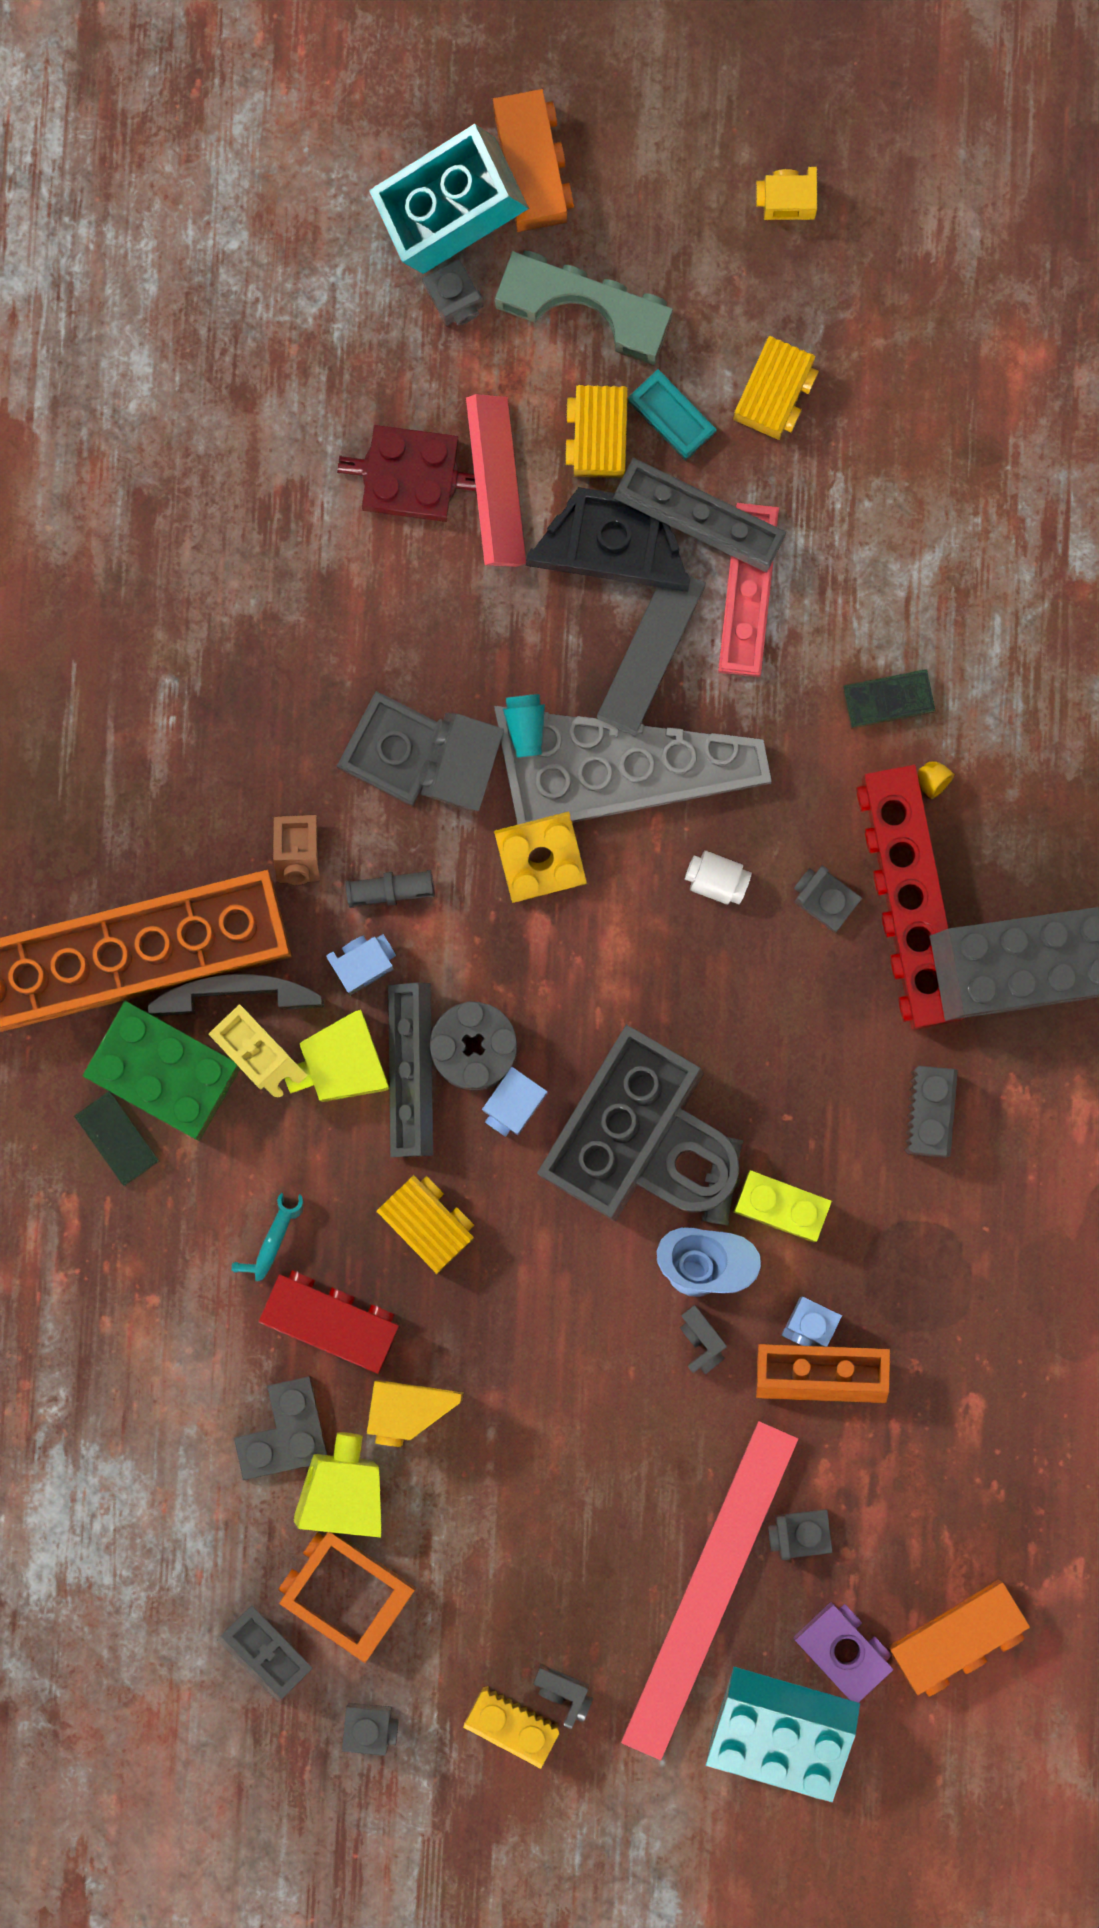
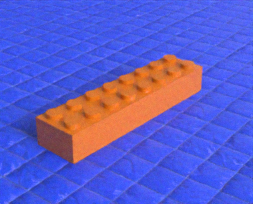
(140, 949)

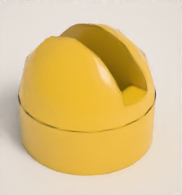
(934, 778)

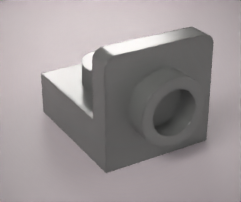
(453, 294)
(826, 898)
(698, 1332)
(800, 1534)
(558, 1686)

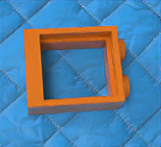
(296, 1581)

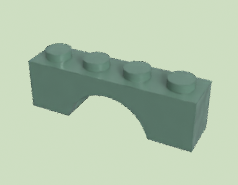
(534, 287)

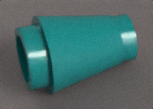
(525, 723)

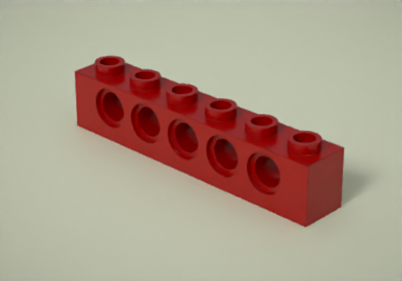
(902, 788)

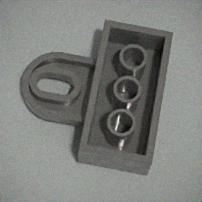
(634, 1131)

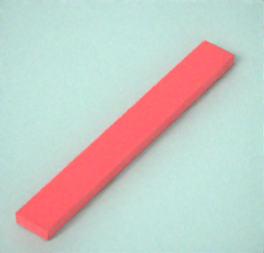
(709, 1590)

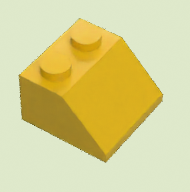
(406, 1410)

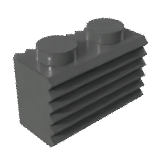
(931, 1111)

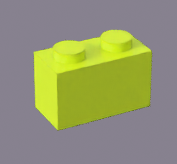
(782, 1206)

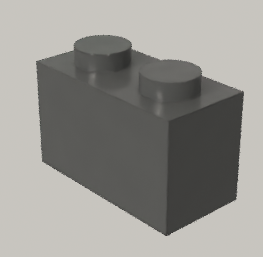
(460, 761)

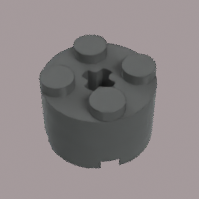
(471, 1021)

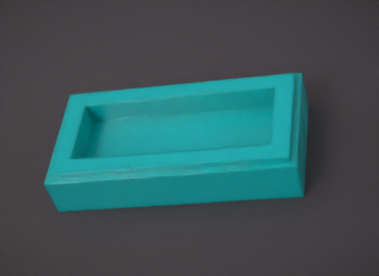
(671, 415)

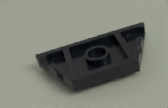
(610, 542)

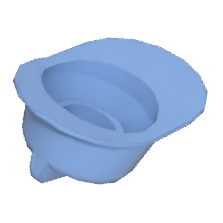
(707, 1261)

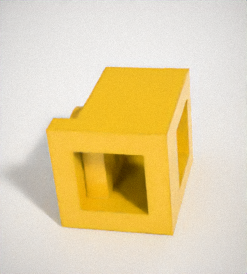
(788, 195)

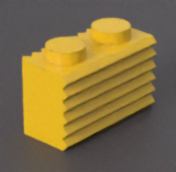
(775, 388)
(599, 431)
(426, 1223)
(512, 1727)

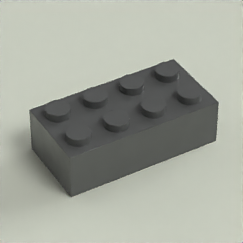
(1018, 963)

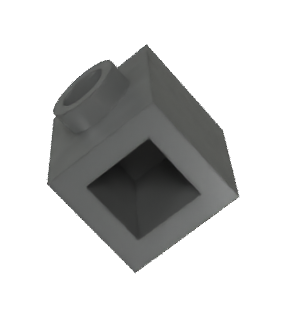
(369, 1729)

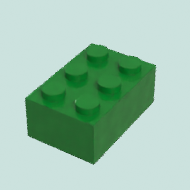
(162, 1071)

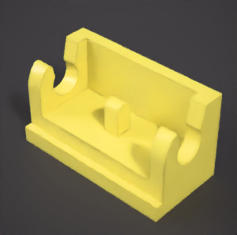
(255, 1051)

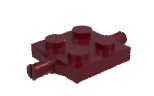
(409, 473)

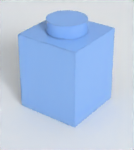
(513, 1103)

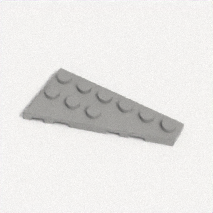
(607, 771)

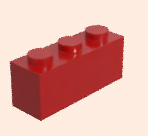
(330, 1321)

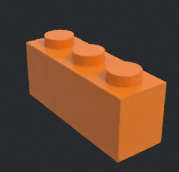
(534, 159)
(823, 1373)
(959, 1639)

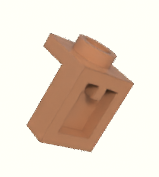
(296, 849)

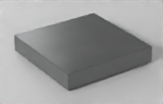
(390, 748)

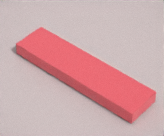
(496, 480)
(746, 608)

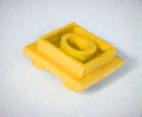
(533, 879)

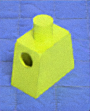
(341, 1061)
(341, 1492)

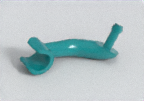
(272, 1240)

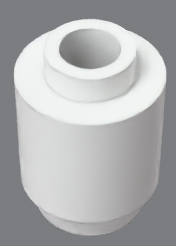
(718, 878)

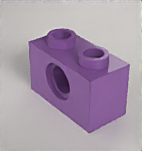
(852, 1677)

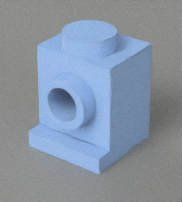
(362, 962)
(811, 1324)

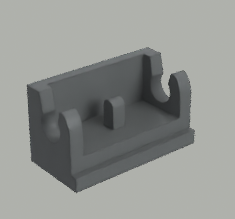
(264, 1654)

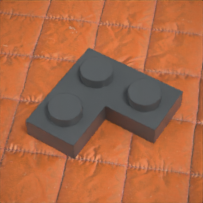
(293, 1440)

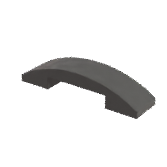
(182, 999)

